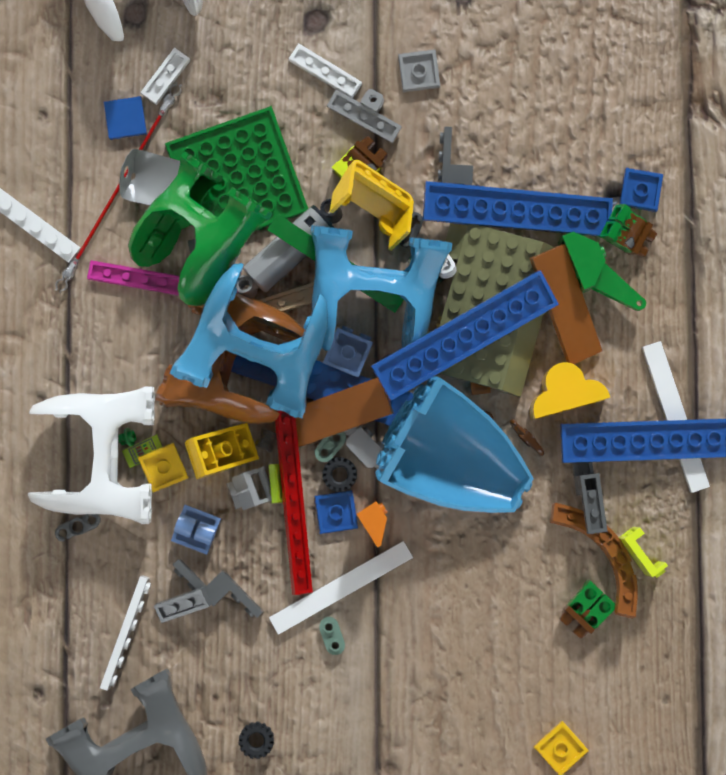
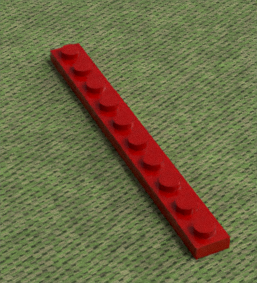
(293, 504)

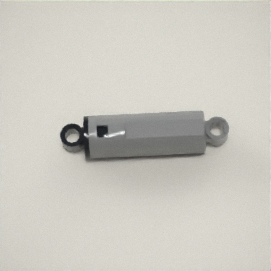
(279, 257)

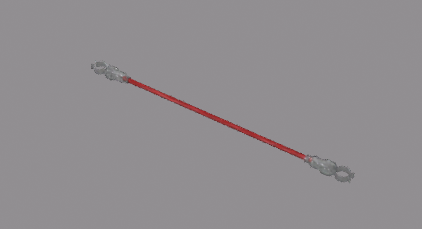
(68, 272)

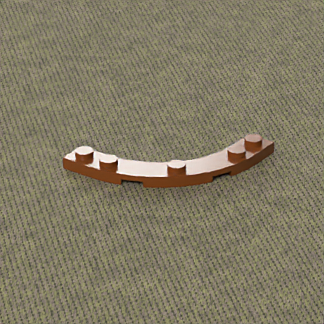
(614, 550)

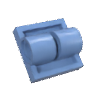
(195, 529)

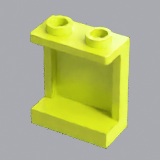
(629, 540)

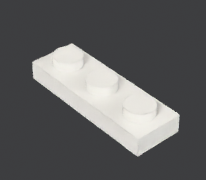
(165, 76)

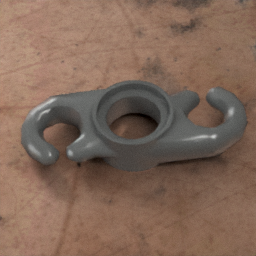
(69, 526)

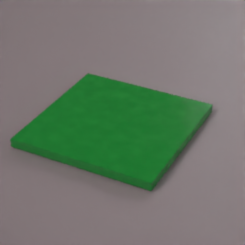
(250, 159)

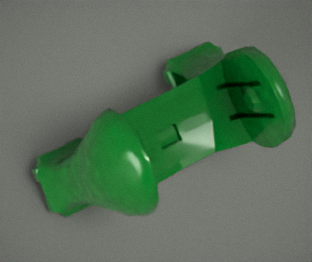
(217, 238)

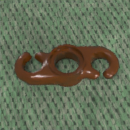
(527, 437)

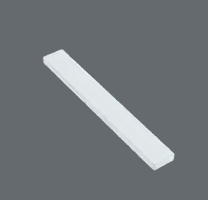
(673, 409)
(340, 587)

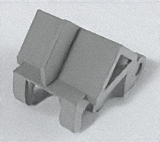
(244, 490)

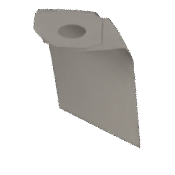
(152, 176)

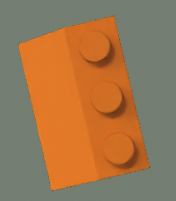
(374, 521)

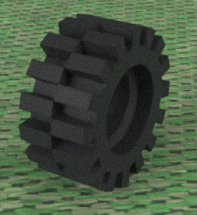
(351, 474)
(251, 751)

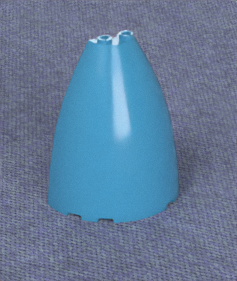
(452, 453)

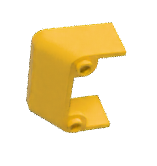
(378, 197)

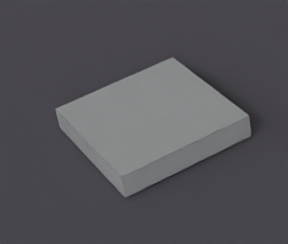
(419, 70)

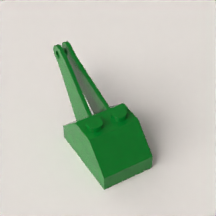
(595, 275)

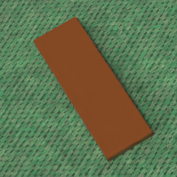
(571, 316)
(343, 411)

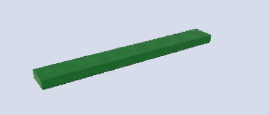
(304, 243)

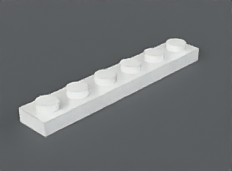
(37, 227)
(123, 641)

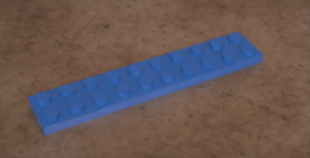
(515, 208)
(464, 335)
(322, 382)
(643, 440)

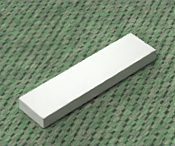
(325, 71)

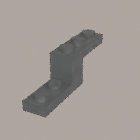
(452, 173)
(589, 487)
(218, 588)

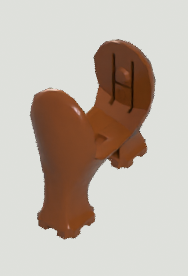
(250, 317)

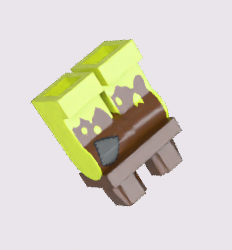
(361, 152)

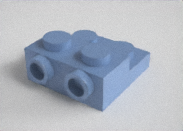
(348, 351)

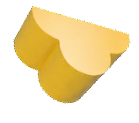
(565, 390)
(221, 450)

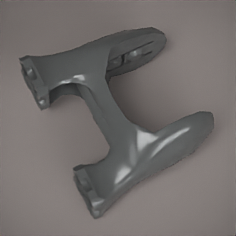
(163, 725)

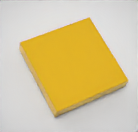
(163, 467)
(561, 748)

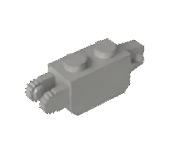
(363, 446)

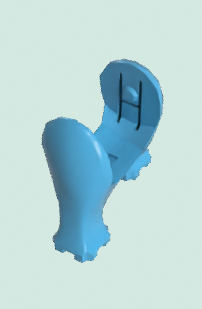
(415, 284)
(219, 333)

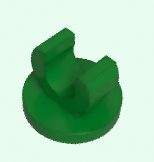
(127, 437)

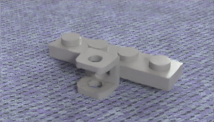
(365, 113)

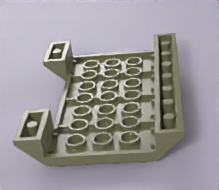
(486, 266)

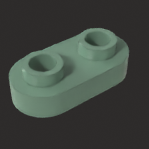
(330, 445)
(331, 636)

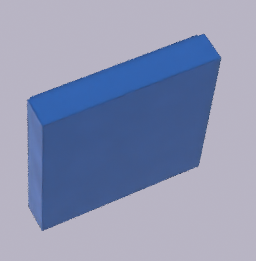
(125, 118)
(641, 189)
(336, 512)

